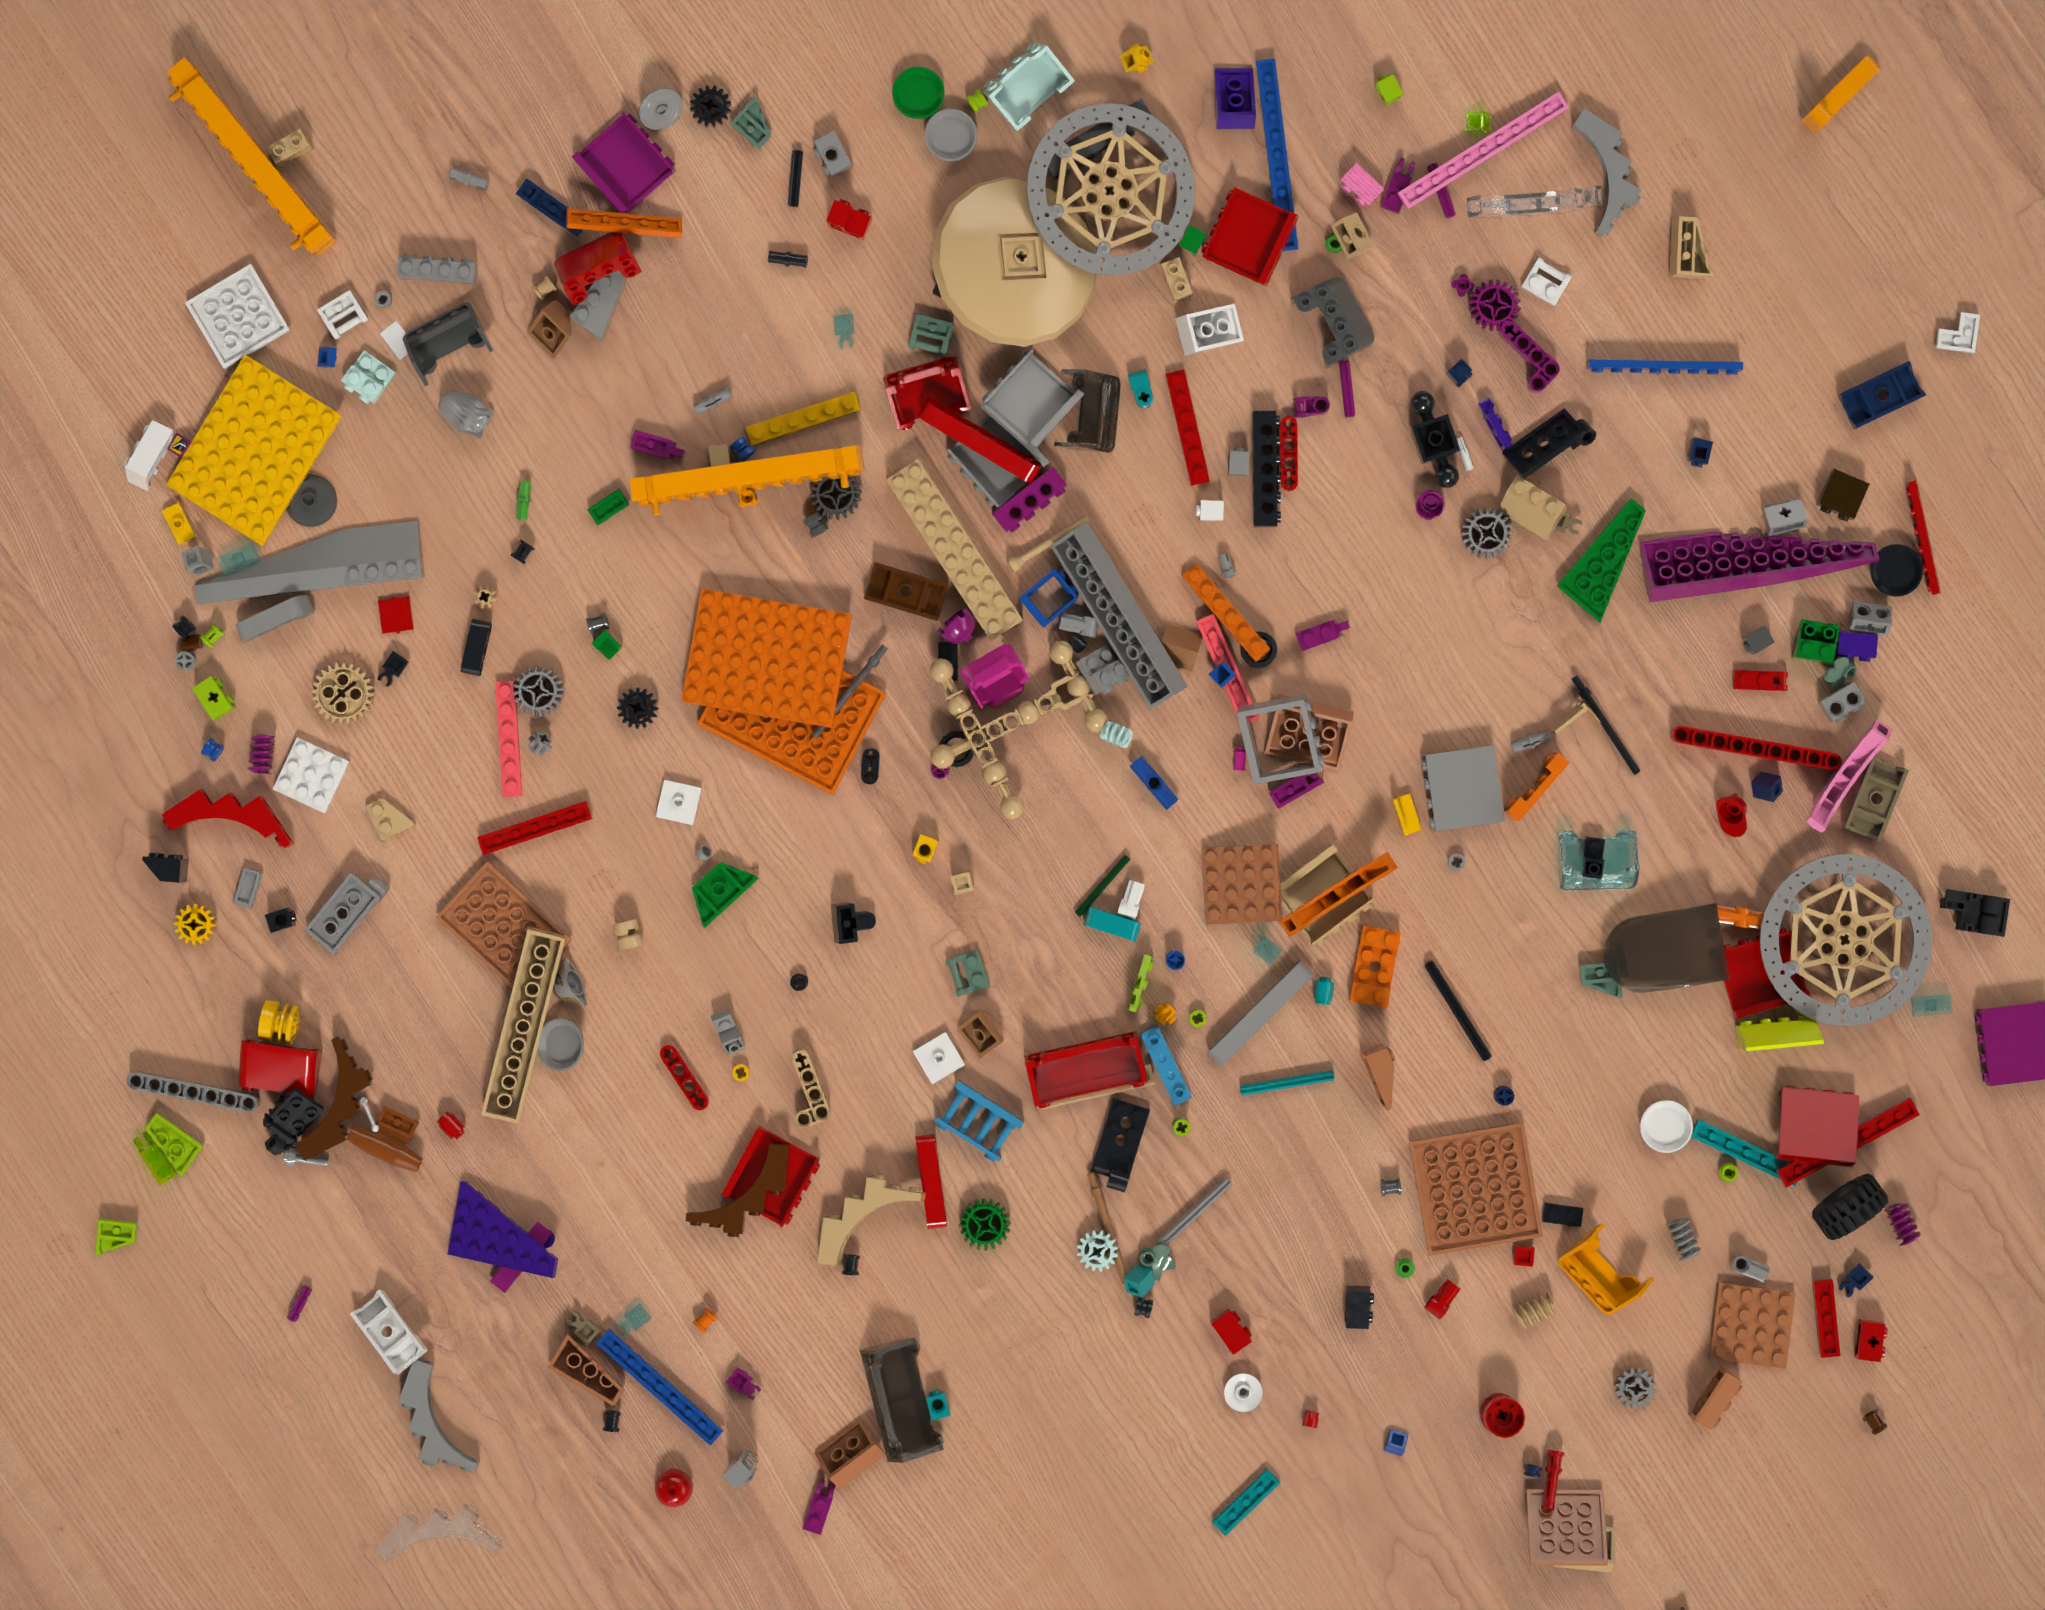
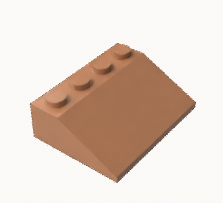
(1289, 738)
(1381, 1071)

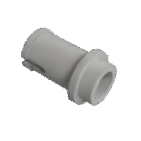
(1226, 566)

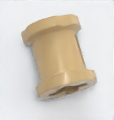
(544, 288)

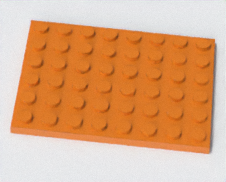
(766, 658)
(791, 743)

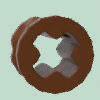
(1874, 1422)

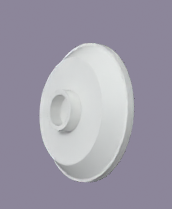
(1666, 1126)

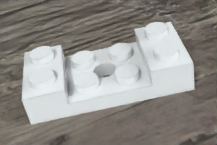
(402, 1345)

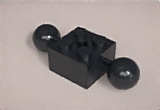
(1422, 404)

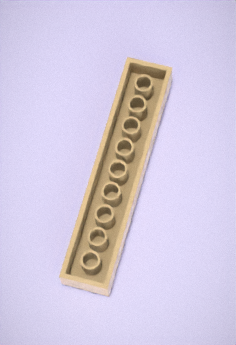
(954, 550)
(523, 1025)

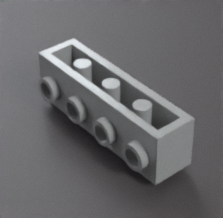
(437, 271)
(741, 1469)

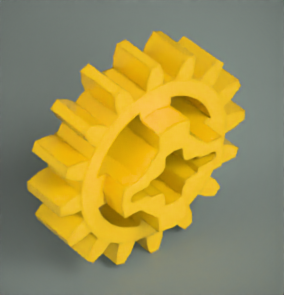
(195, 932)

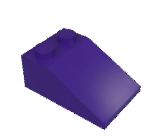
(1234, 98)

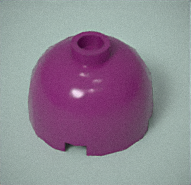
(959, 627)

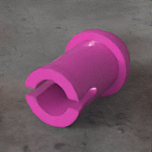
(1239, 758)

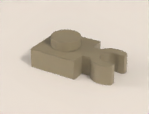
(1566, 523)
(585, 1330)

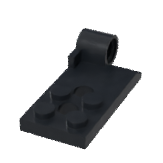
(1560, 431)
(1117, 1160)

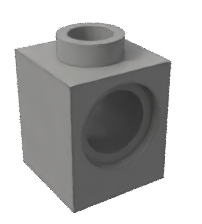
(1238, 462)
(197, 560)

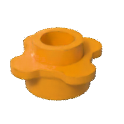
(751, 501)

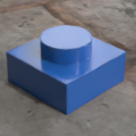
(327, 357)

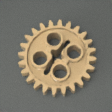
(331, 679)

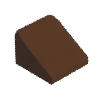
(191, 643)

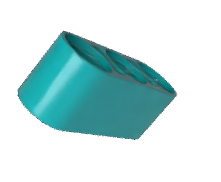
(1112, 924)

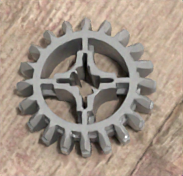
(1479, 528)
(540, 682)

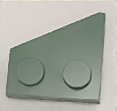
(752, 124)
(1597, 977)

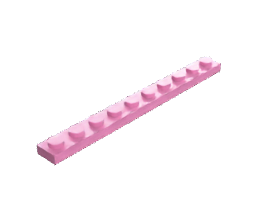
(1483, 150)

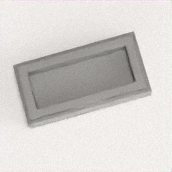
(247, 887)

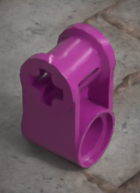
(1309, 406)

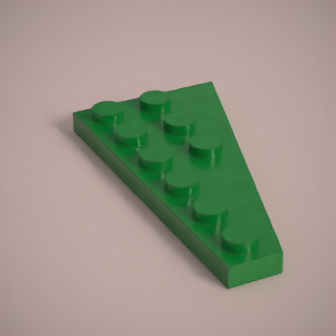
(1598, 569)

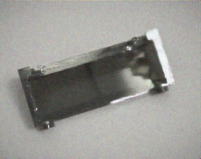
(900, 1400)

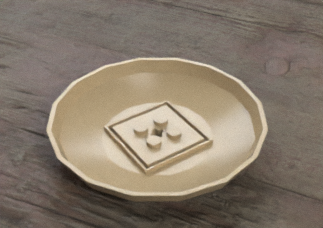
(989, 284)

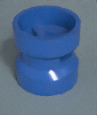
(739, 445)
(1175, 960)

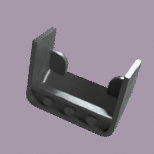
(443, 336)

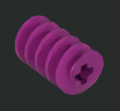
(261, 754)
(1903, 1223)

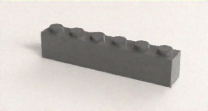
(1095, 150)

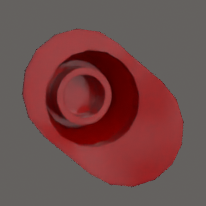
(1732, 815)

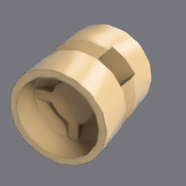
(627, 934)

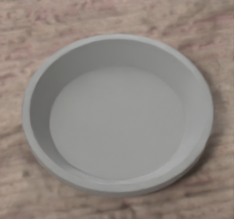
(950, 135)
(560, 1044)

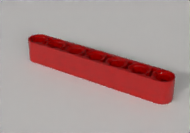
(979, 440)

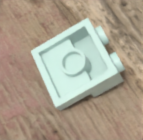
(368, 378)

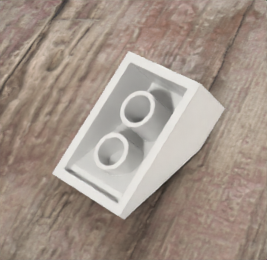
(1209, 329)

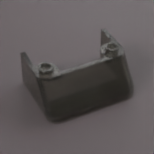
(1097, 411)

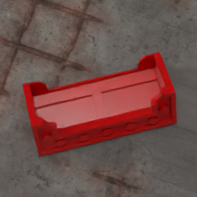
(1085, 1068)

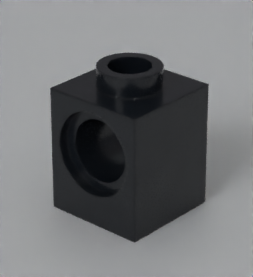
(272, 920)

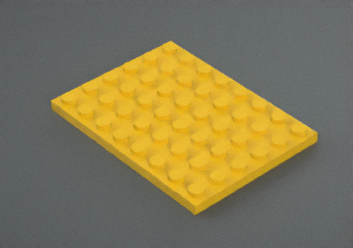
(254, 450)

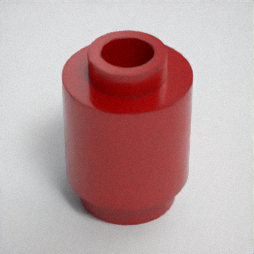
(451, 1126)

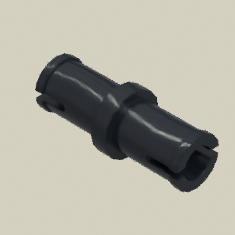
(788, 259)

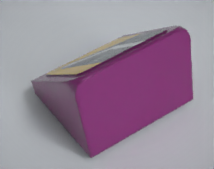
(179, 445)

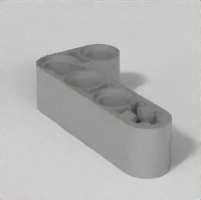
(274, 617)

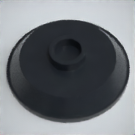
(1897, 570)

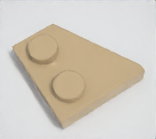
(387, 818)

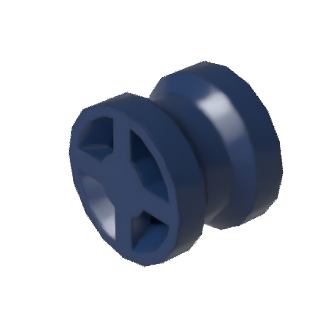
(1507, 1095)

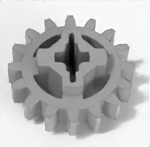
(1634, 1397)

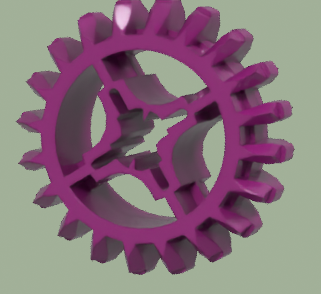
(1485, 304)

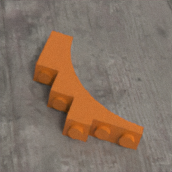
(1338, 893)

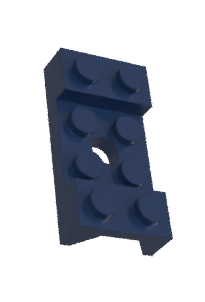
(1863, 404)

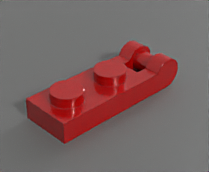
(1759, 680)

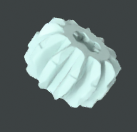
(1116, 734)

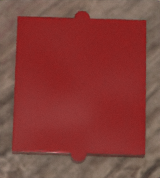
(395, 615)

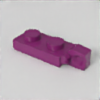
(655, 445)
(1321, 634)

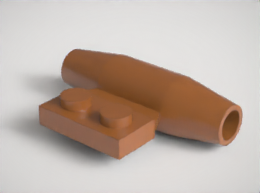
(389, 1140)

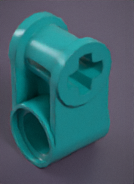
(1141, 385)

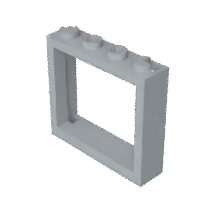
(1310, 724)

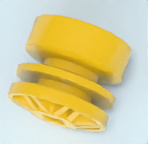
(279, 1022)

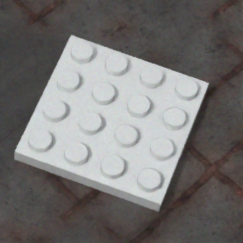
(237, 316)

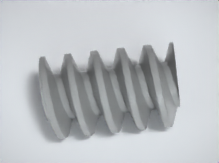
(1684, 1238)

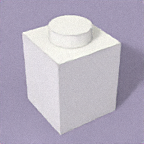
(1210, 510)

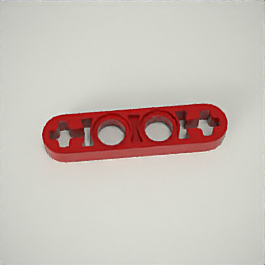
(1293, 453)
(681, 1079)

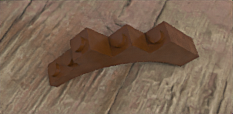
(350, 1081)
(754, 1200)

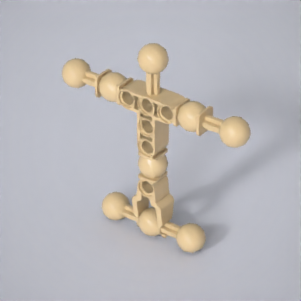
(1025, 714)

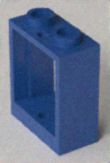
(1060, 577)

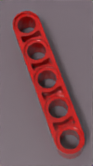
(931, 1181)

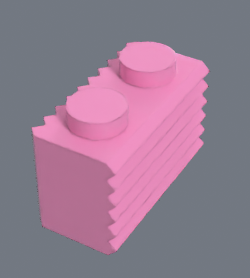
(1361, 185)

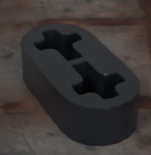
(865, 766)

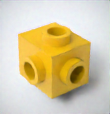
(1136, 59)

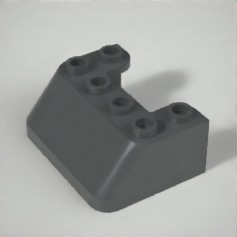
(1342, 317)

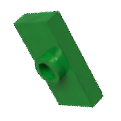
(608, 507)

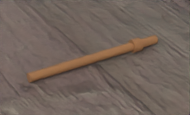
(1097, 1192)

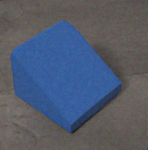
(1396, 1442)

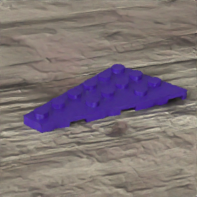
(490, 1237)

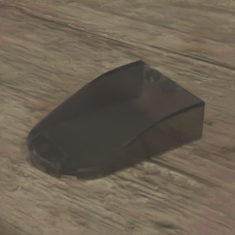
(1667, 950)

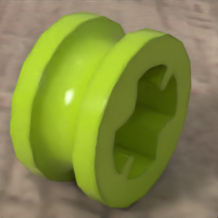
(1195, 1012)

